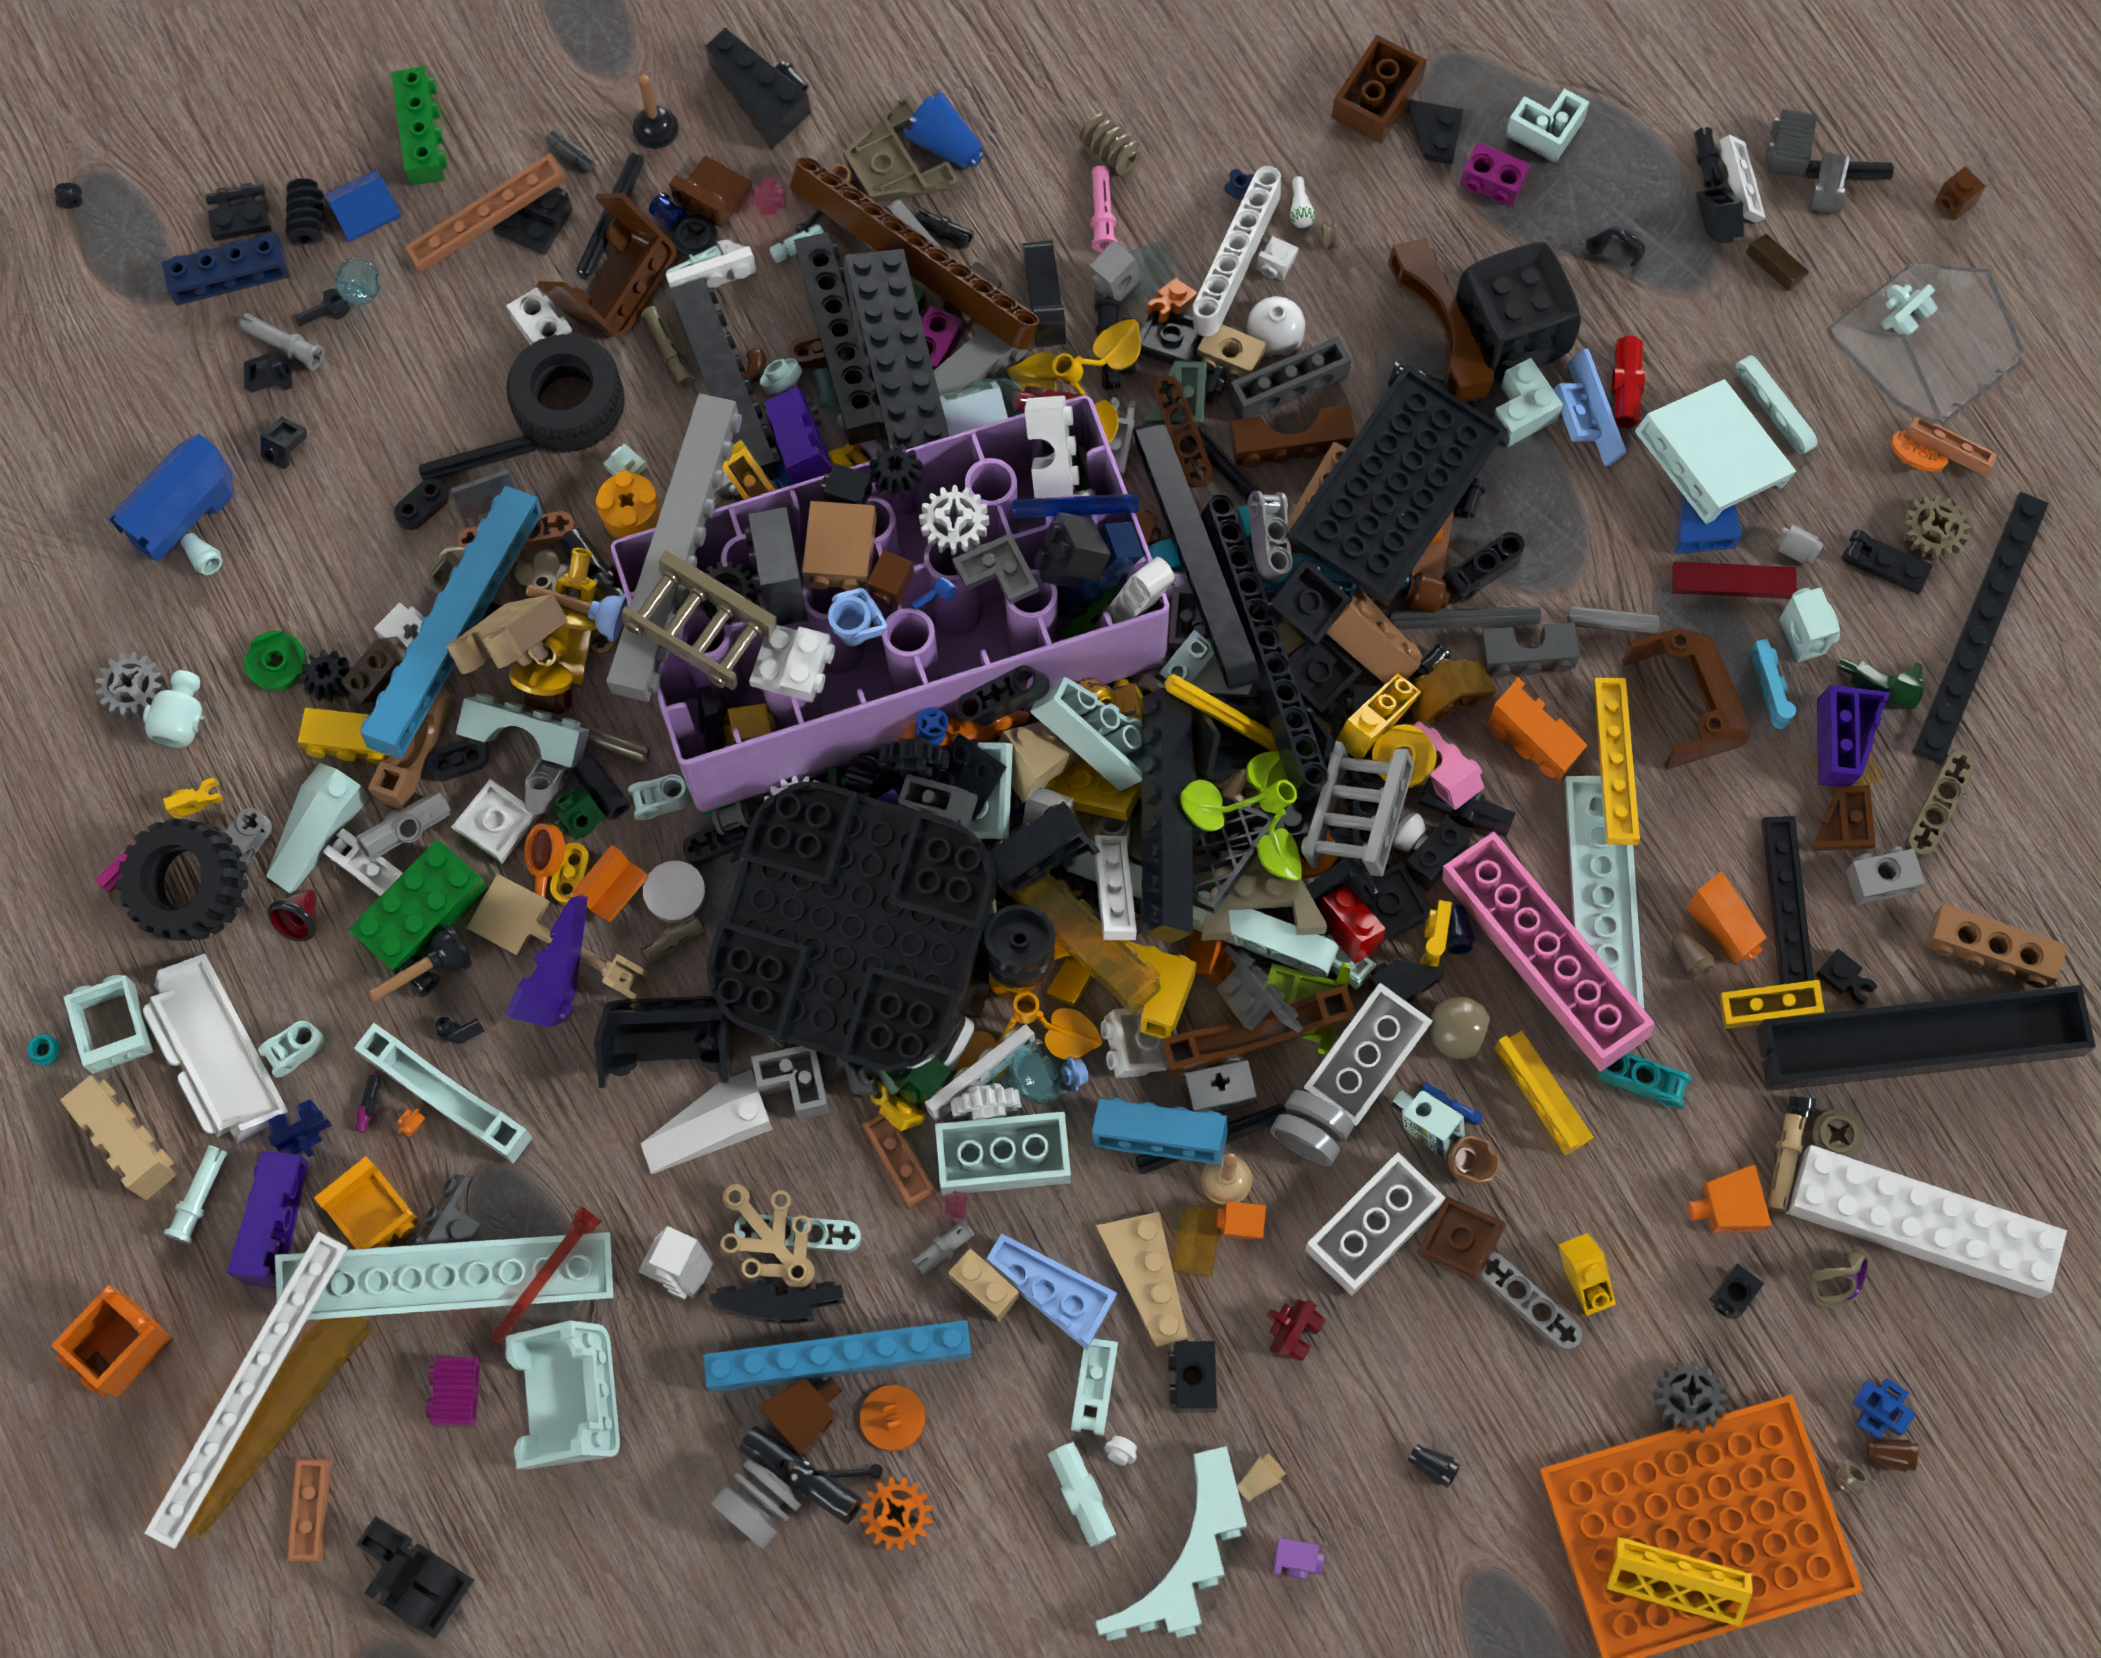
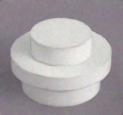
(1121, 1450)

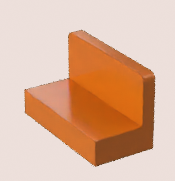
(610, 884)
(1210, 957)

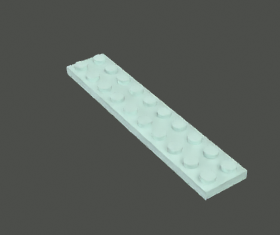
(456, 1276)

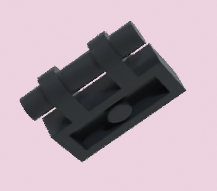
(240, 219)

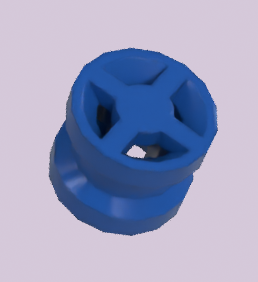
(929, 720)

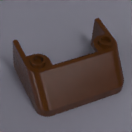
(628, 279)
(1725, 722)

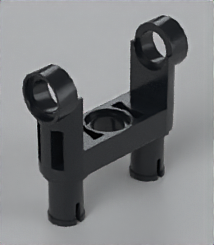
(1345, 872)

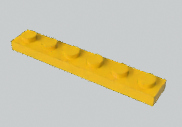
(1616, 761)

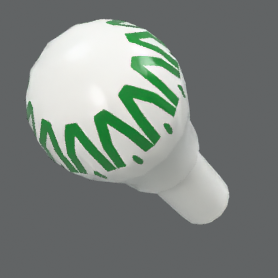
(1301, 212)

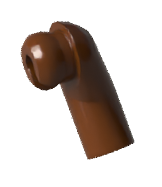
(756, 365)

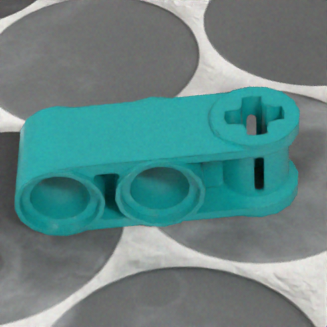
(1661, 1081)

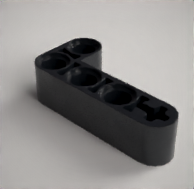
(1045, 293)

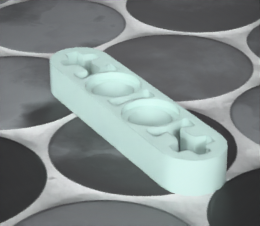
(1776, 404)
(802, 1225)

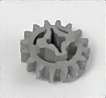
(115, 683)

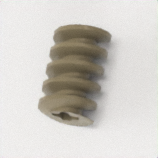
(1110, 144)

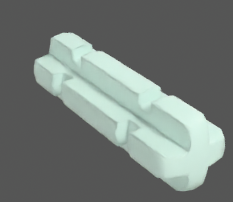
(780, 251)

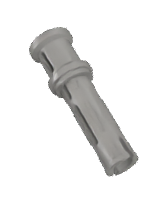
(292, 345)

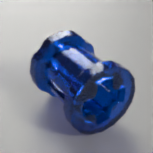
(666, 204)

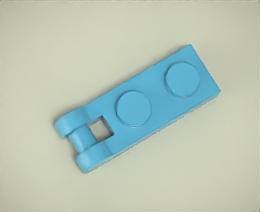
(1771, 684)

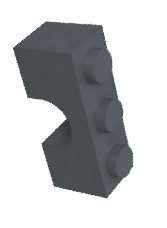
(1504, 655)

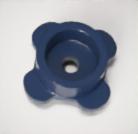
(1235, 190)

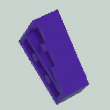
(798, 436)
(1845, 732)

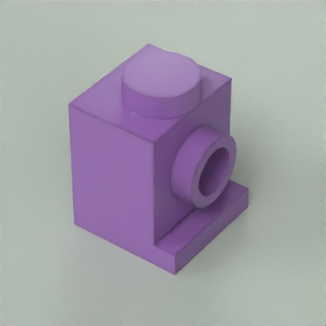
(1297, 1559)

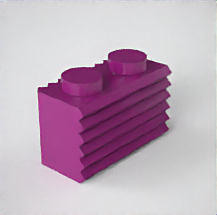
(454, 1392)

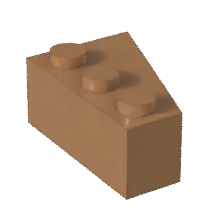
(1374, 639)

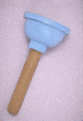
(606, 614)

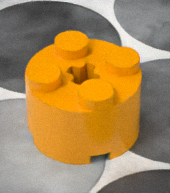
(627, 504)

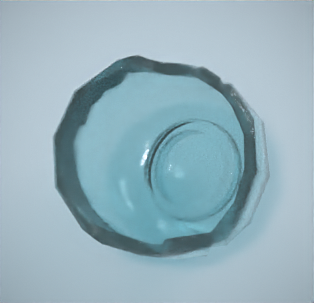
(357, 281)

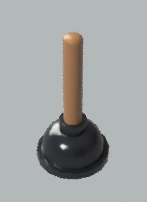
(654, 125)
(446, 951)

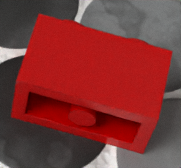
(1352, 924)

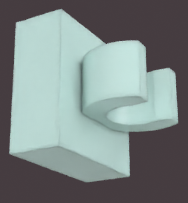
(624, 459)

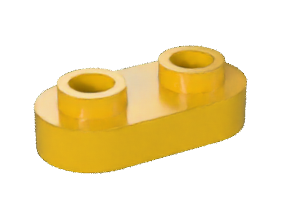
(570, 874)

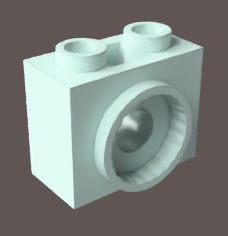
(1809, 624)

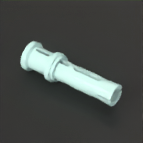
(191, 1208)

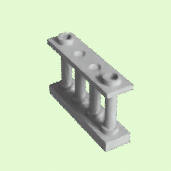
(1381, 826)

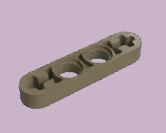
(1943, 806)

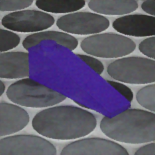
(552, 986)

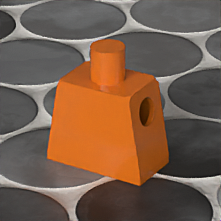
(1732, 1203)

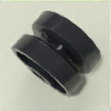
(1019, 946)

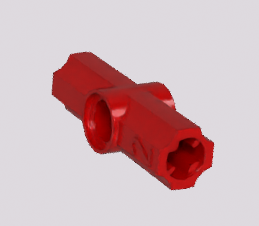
(1628, 381)

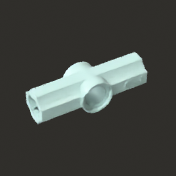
(1081, 1494)

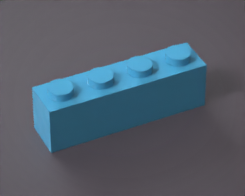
(1160, 1131)

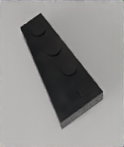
(759, 88)

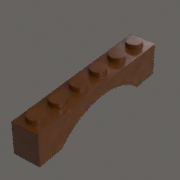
(1418, 272)
(1230, 1040)

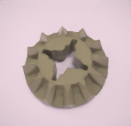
(1837, 1120)

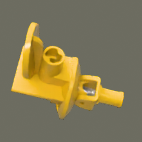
(566, 645)

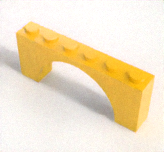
(1163, 1009)

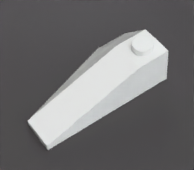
(714, 1121)

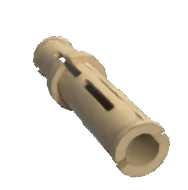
(1788, 1150)

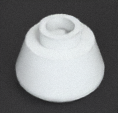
(1410, 833)

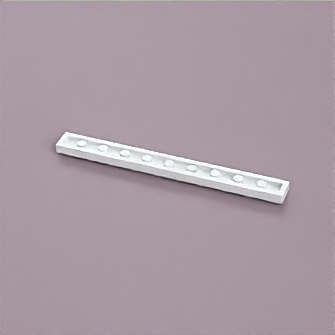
(246, 1390)

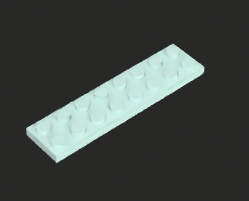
(1602, 885)

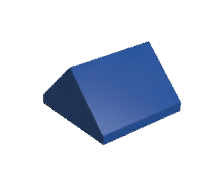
(362, 205)

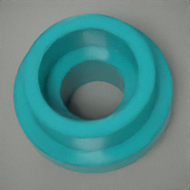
(35, 1046)

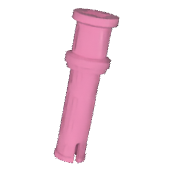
(1102, 220)

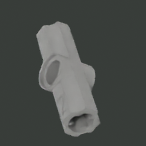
(387, 834)

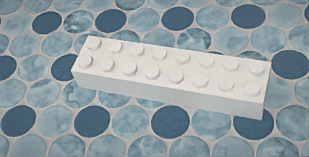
(1926, 1222)

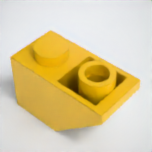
(1587, 1273)

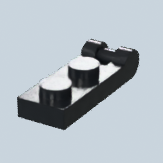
(1887, 562)
(710, 718)

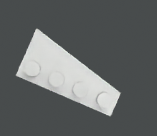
(677, 1263)

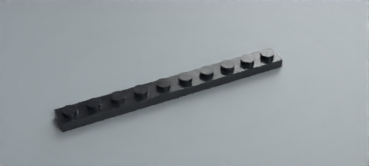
(1980, 628)

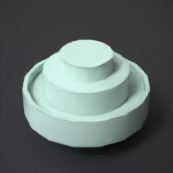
(781, 376)

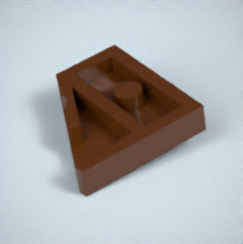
(1847, 821)

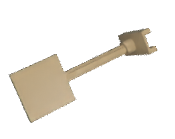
(512, 915)

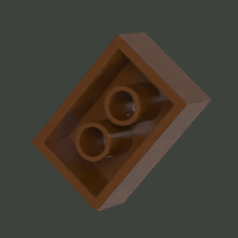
(1378, 89)

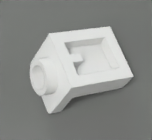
(1276, 258)

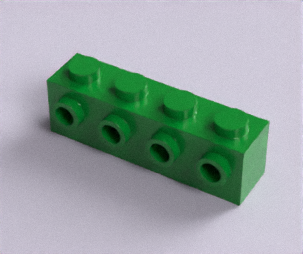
(418, 125)

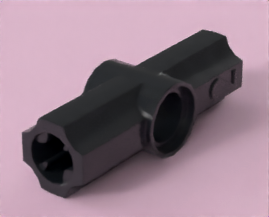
(1474, 812)

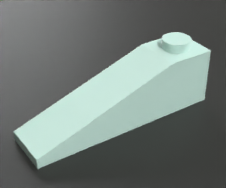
(320, 811)

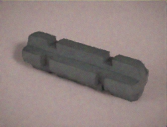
(570, 151)

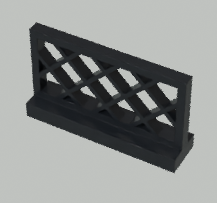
(1246, 816)

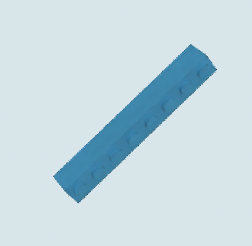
(837, 1356)

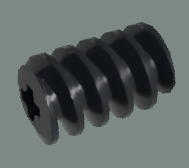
(304, 211)

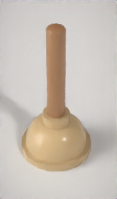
(1226, 1181)

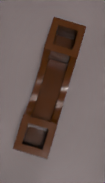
(1256, 442)

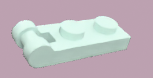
(1094, 1385)

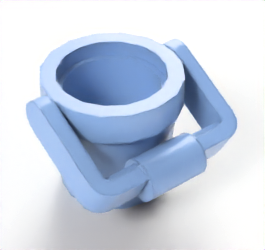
(852, 615)

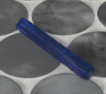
(1075, 505)

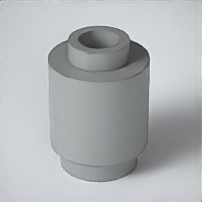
(1799, 544)

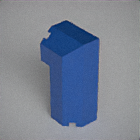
(174, 497)

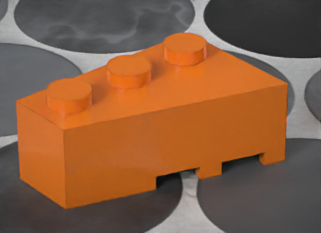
(1535, 733)

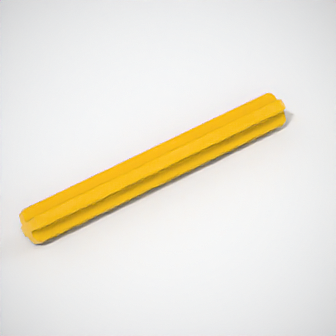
(1220, 711)

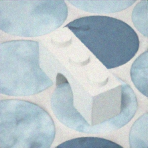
(1049, 420)

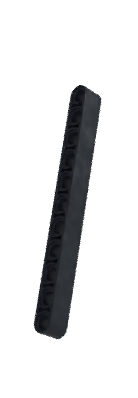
(1196, 556)
(1259, 625)

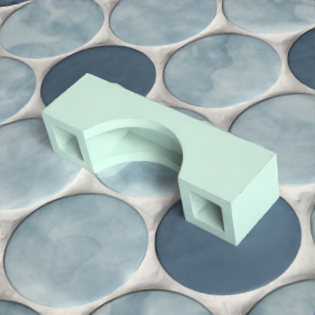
(559, 741)

